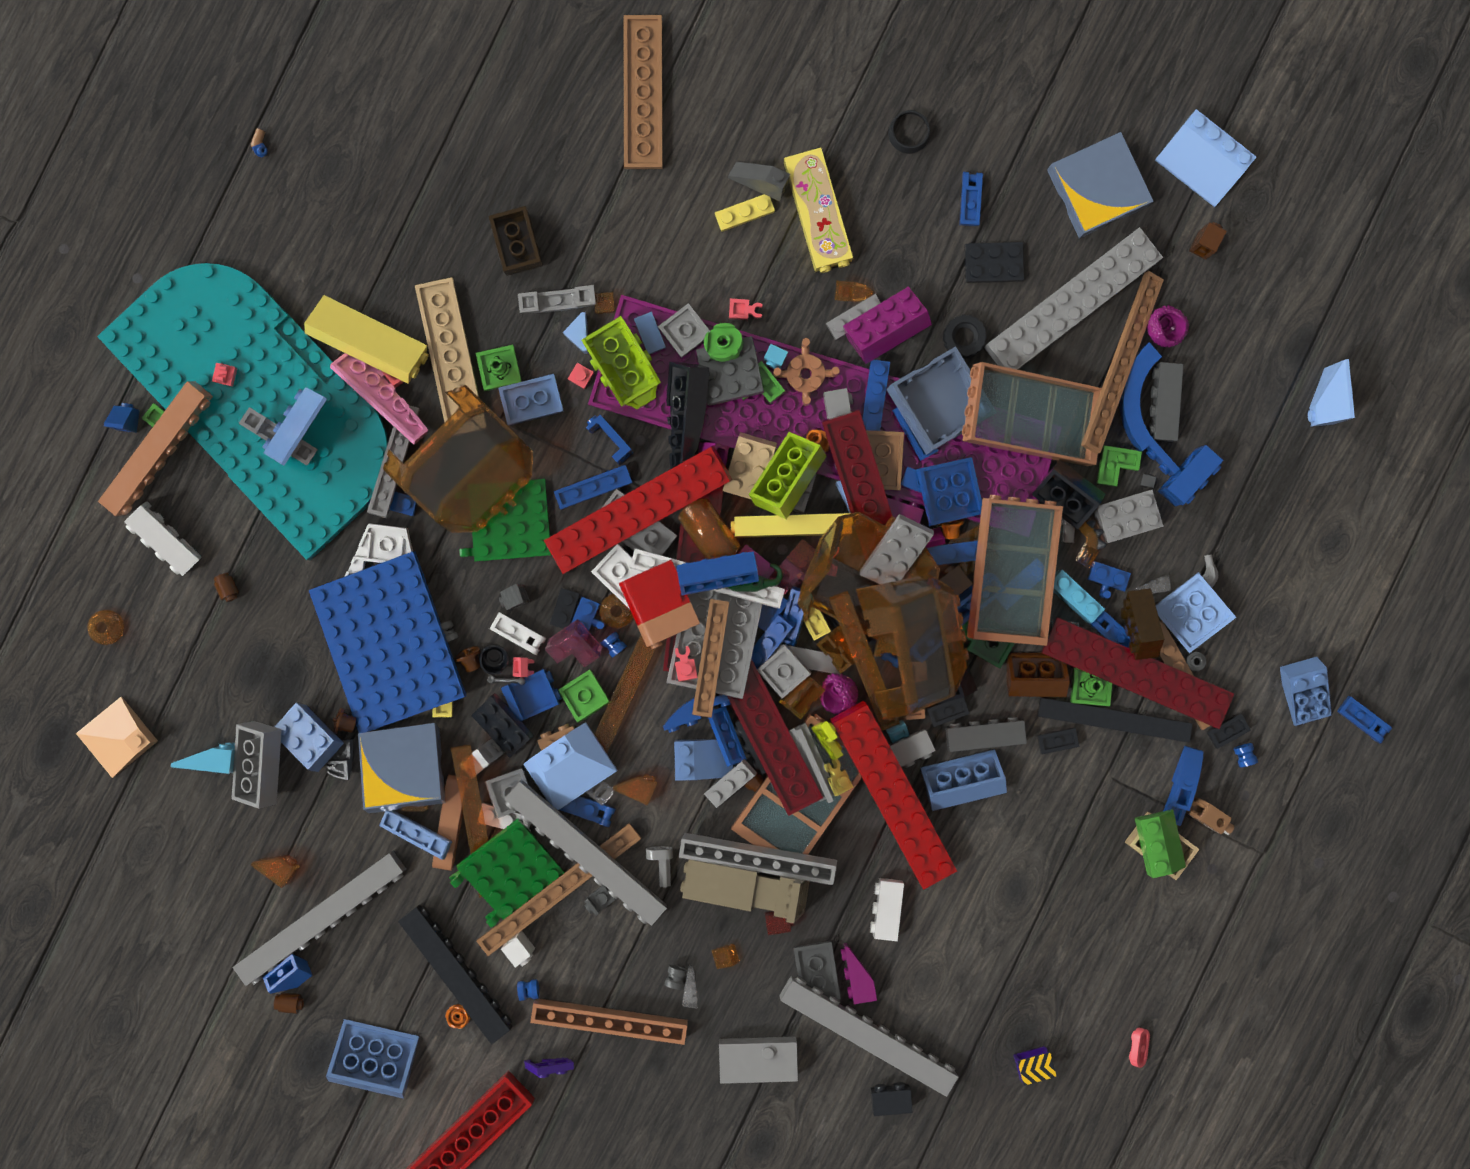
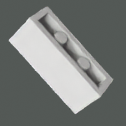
(887, 909)

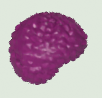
(1167, 326)
(839, 693)

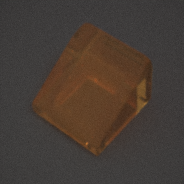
(725, 956)

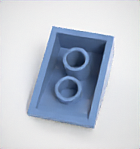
(699, 760)

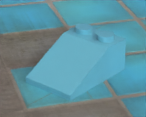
(213, 760)

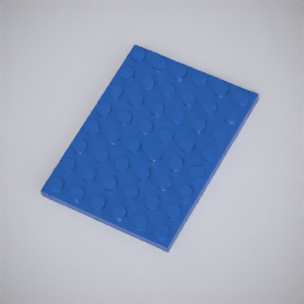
(387, 642)

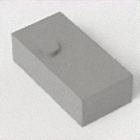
(256, 764)
(758, 1060)

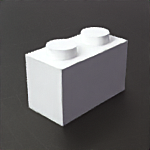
(518, 949)

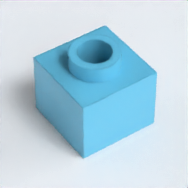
(775, 356)

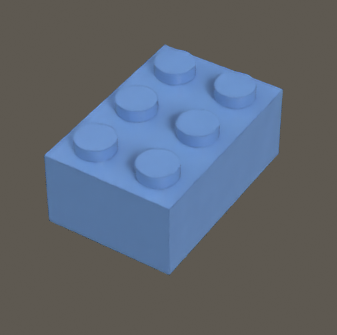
(308, 737)

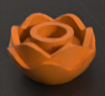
(455, 1022)

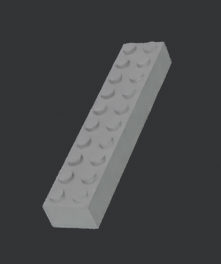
(1074, 301)

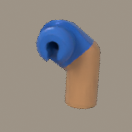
(257, 144)

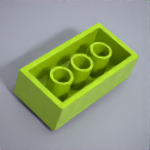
(787, 475)

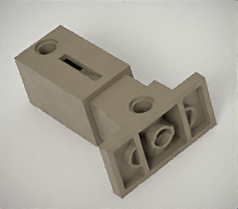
(745, 889)

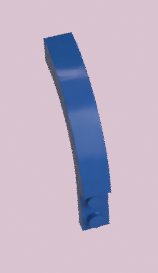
(1131, 412)

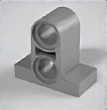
(486, 755)

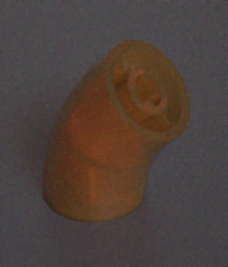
(708, 530)

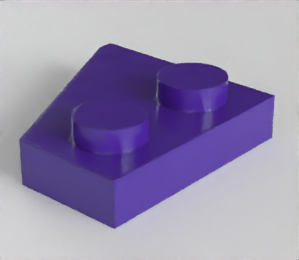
(549, 1066)

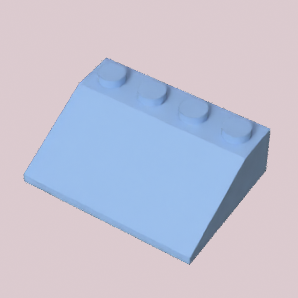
(1205, 158)

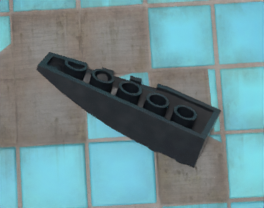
(687, 401)

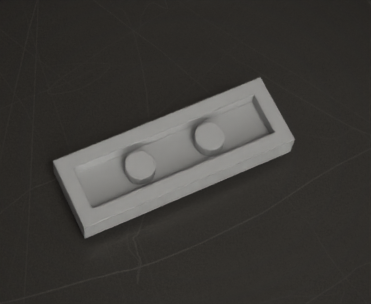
(836, 324)
(730, 783)

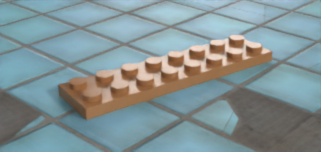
(643, 92)

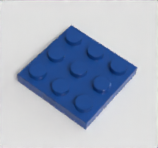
(950, 491)

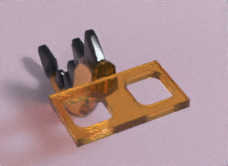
(1092, 542)

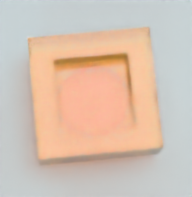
(604, 303)

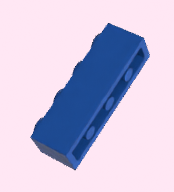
(717, 573)

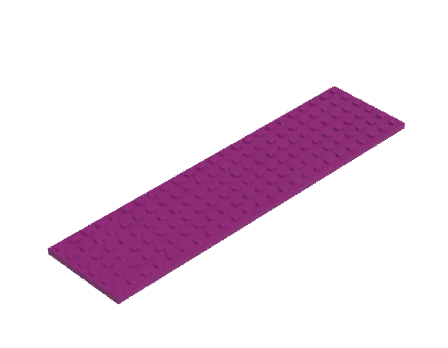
(996, 469)

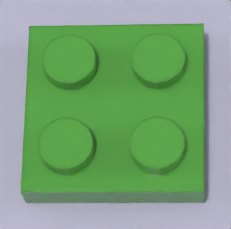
(584, 696)

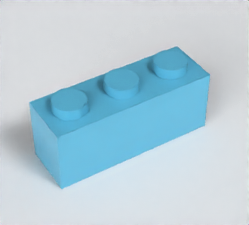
(1076, 597)

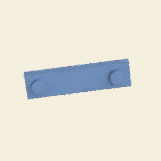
(416, 834)

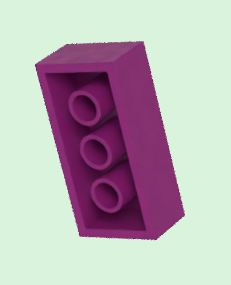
(887, 325)

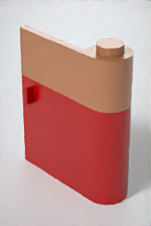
(658, 604)

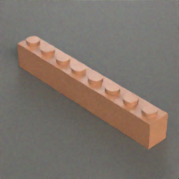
(155, 448)
(609, 1021)

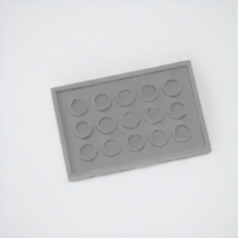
(737, 643)

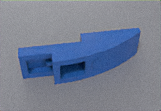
(684, 715)
(1185, 782)

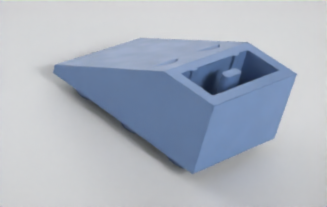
(1306, 690)

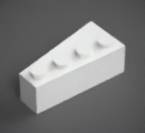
(162, 539)

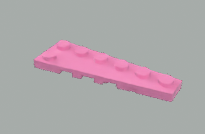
(381, 395)

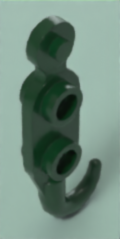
(761, 584)

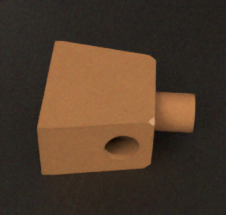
(1210, 816)

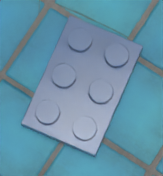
(531, 399)

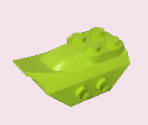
(622, 363)

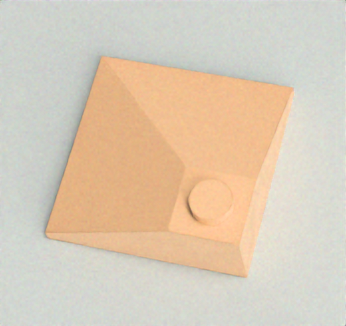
(117, 737)

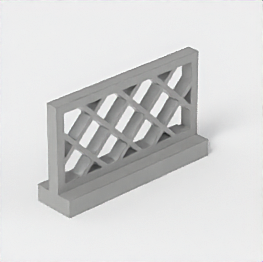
(812, 759)

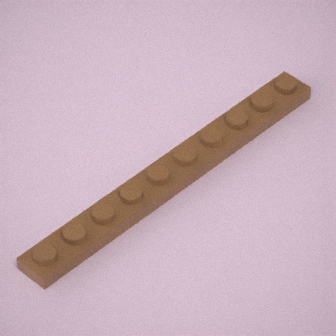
(1122, 362)
(552, 894)

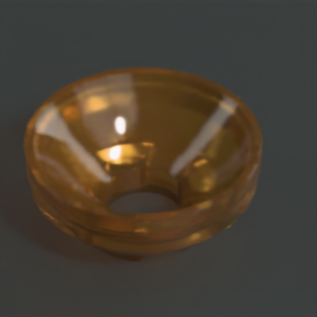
(606, 616)
(114, 627)

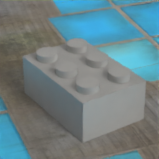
(1128, 516)

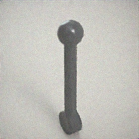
(491, 679)

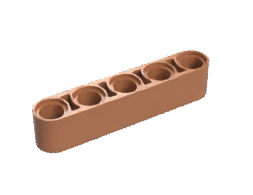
(450, 823)

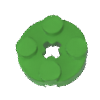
(728, 351)

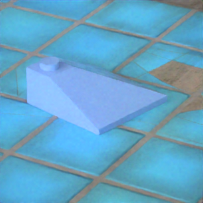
(1333, 396)

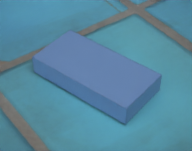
(650, 333)

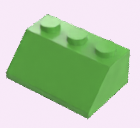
(1160, 843)

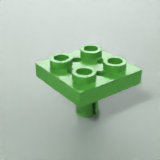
(489, 361)
(1100, 688)

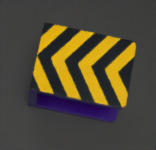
(1034, 1065)

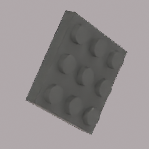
(735, 377)

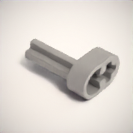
(663, 854)

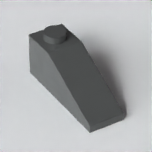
(761, 178)
(514, 597)

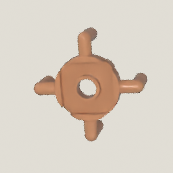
(802, 362)

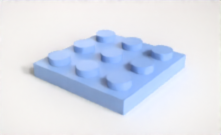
(1194, 612)

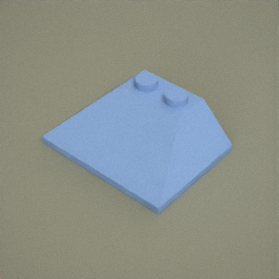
(570, 766)

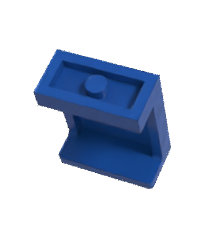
(624, 450)
(533, 696)

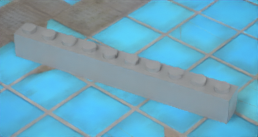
(585, 852)
(319, 918)
(868, 1035)

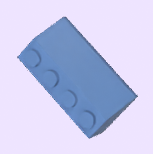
(964, 780)

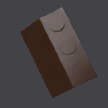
(1036, 675)

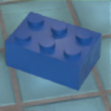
(1191, 476)

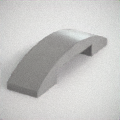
(557, 300)
(264, 428)
(813, 659)

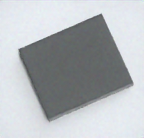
(1148, 481)

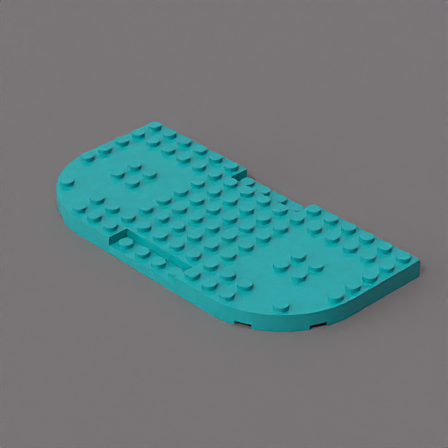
(227, 318)

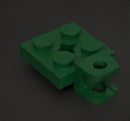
(995, 655)

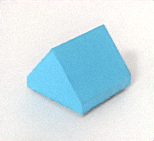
(898, 732)

